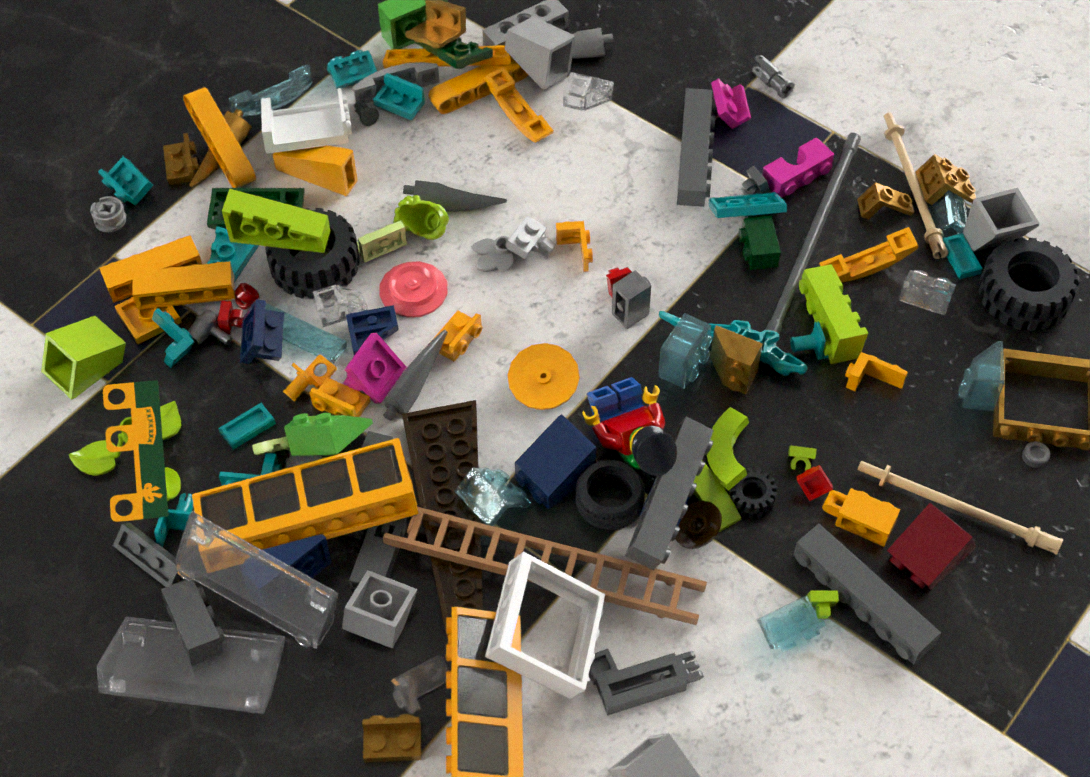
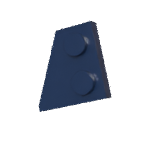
(363, 323)

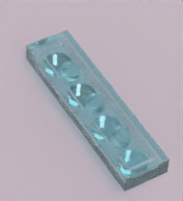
(310, 337)

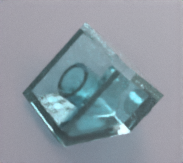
(984, 379)

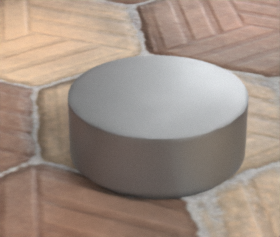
(1036, 454)

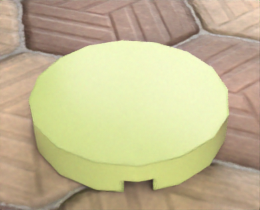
(271, 446)

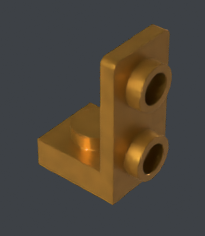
(879, 196)

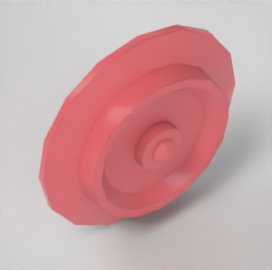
(413, 289)

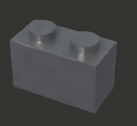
(631, 299)

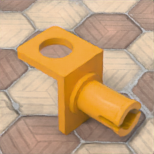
(308, 377)

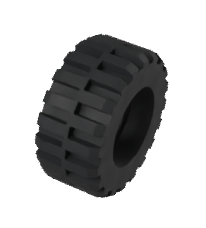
(1035, 261)
(312, 275)

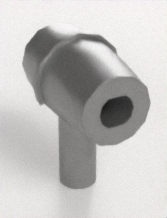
(206, 325)

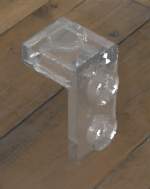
(419, 682)

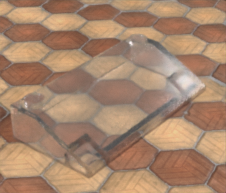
(256, 581)
(152, 664)

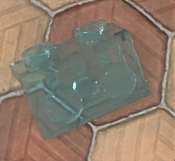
(789, 624)

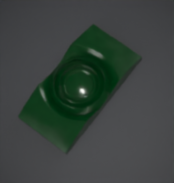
(288, 196)

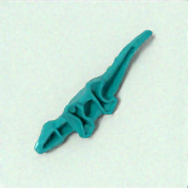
(780, 361)

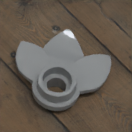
(493, 254)

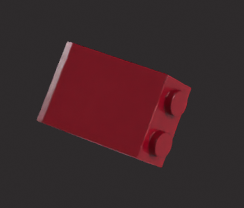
(931, 547)

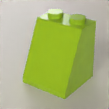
(81, 355)

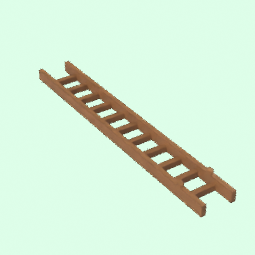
(548, 548)

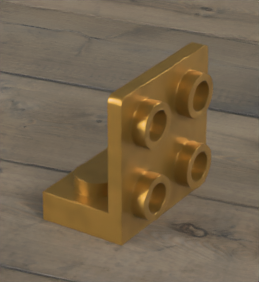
(442, 24)
(939, 176)

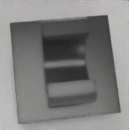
(755, 182)

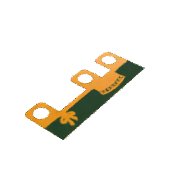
(147, 443)

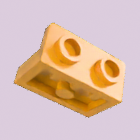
(461, 332)
(339, 399)

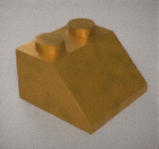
(735, 358)

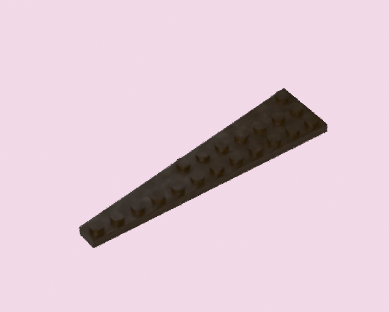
(442, 453)

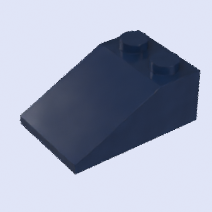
(305, 555)

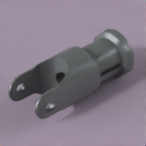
(772, 77)

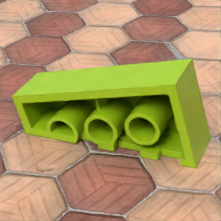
(273, 223)
(834, 313)

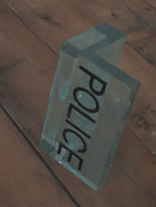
(949, 212)

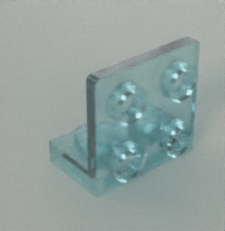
(490, 493)

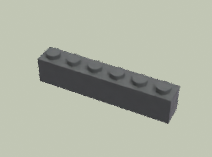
(695, 148)
(669, 495)
(866, 594)

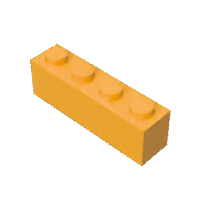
(119, 275)
(183, 285)

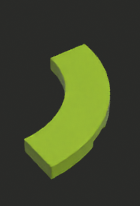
(721, 456)

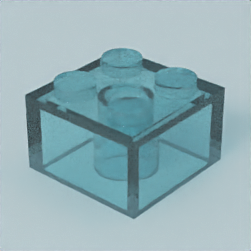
(685, 351)

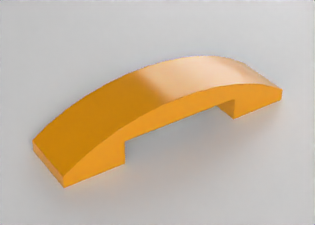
(515, 106)
(875, 258)

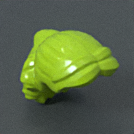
(422, 217)

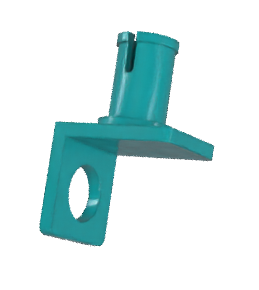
(814, 341)
(176, 518)

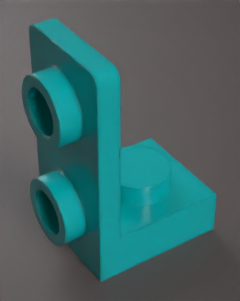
(183, 338)

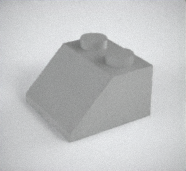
(378, 609)

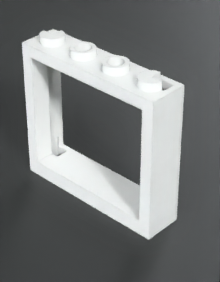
(550, 578)

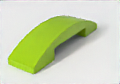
(712, 491)

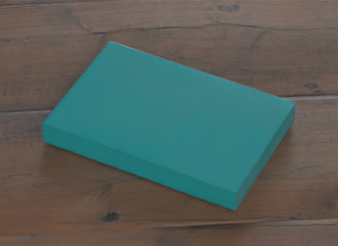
(747, 205)

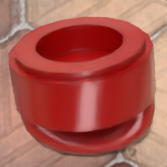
(247, 294)

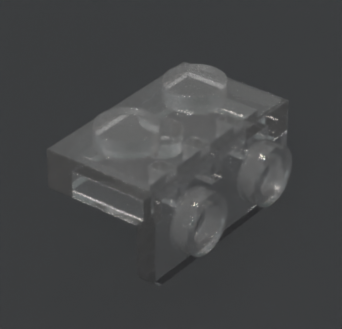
(927, 291)

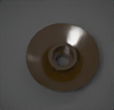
(699, 525)

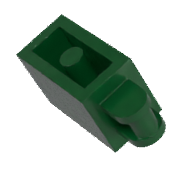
(760, 242)

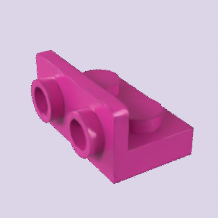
(731, 103)

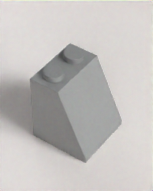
(541, 50)
(998, 219)
(655, 758)

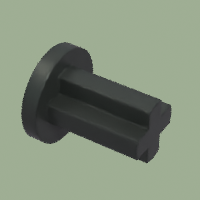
(367, 114)

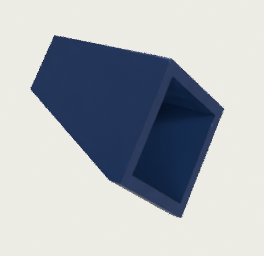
(554, 462)

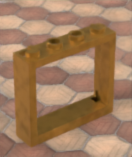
(1045, 366)

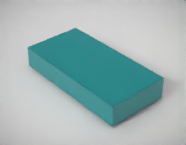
(962, 256)
(247, 426)

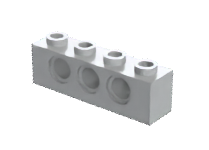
(548, 11)

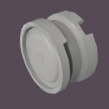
(108, 214)

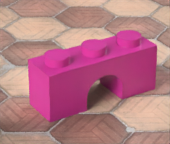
(813, 161)

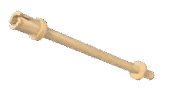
(933, 235)
(1031, 535)

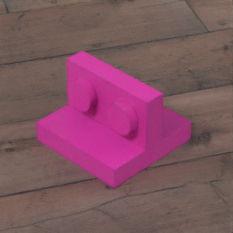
(374, 369)

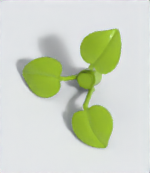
(97, 460)

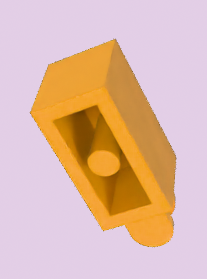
(862, 515)

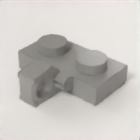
(530, 237)

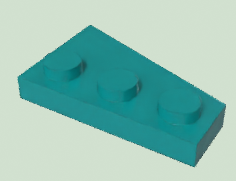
(225, 251)

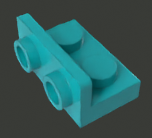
(351, 69)

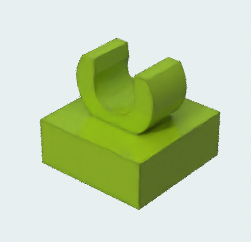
(803, 454)
(823, 601)

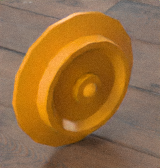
(543, 376)

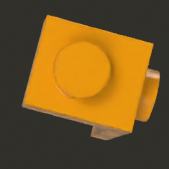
(574, 233)
(876, 368)

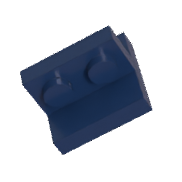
(261, 333)

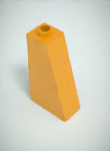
(323, 166)

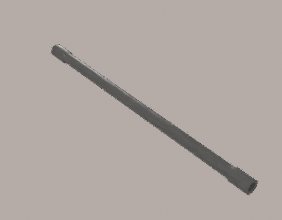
(849, 149)

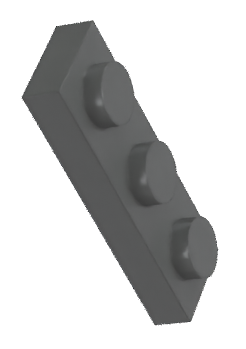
(147, 554)

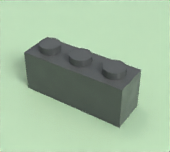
(193, 621)

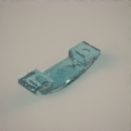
(279, 94)

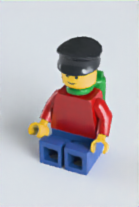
(632, 428)

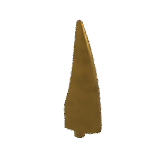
(240, 130)

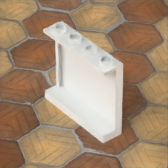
(305, 125)

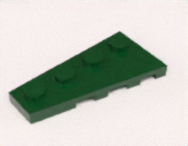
(459, 53)

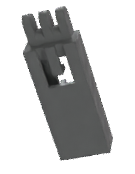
(375, 554)
(635, 685)

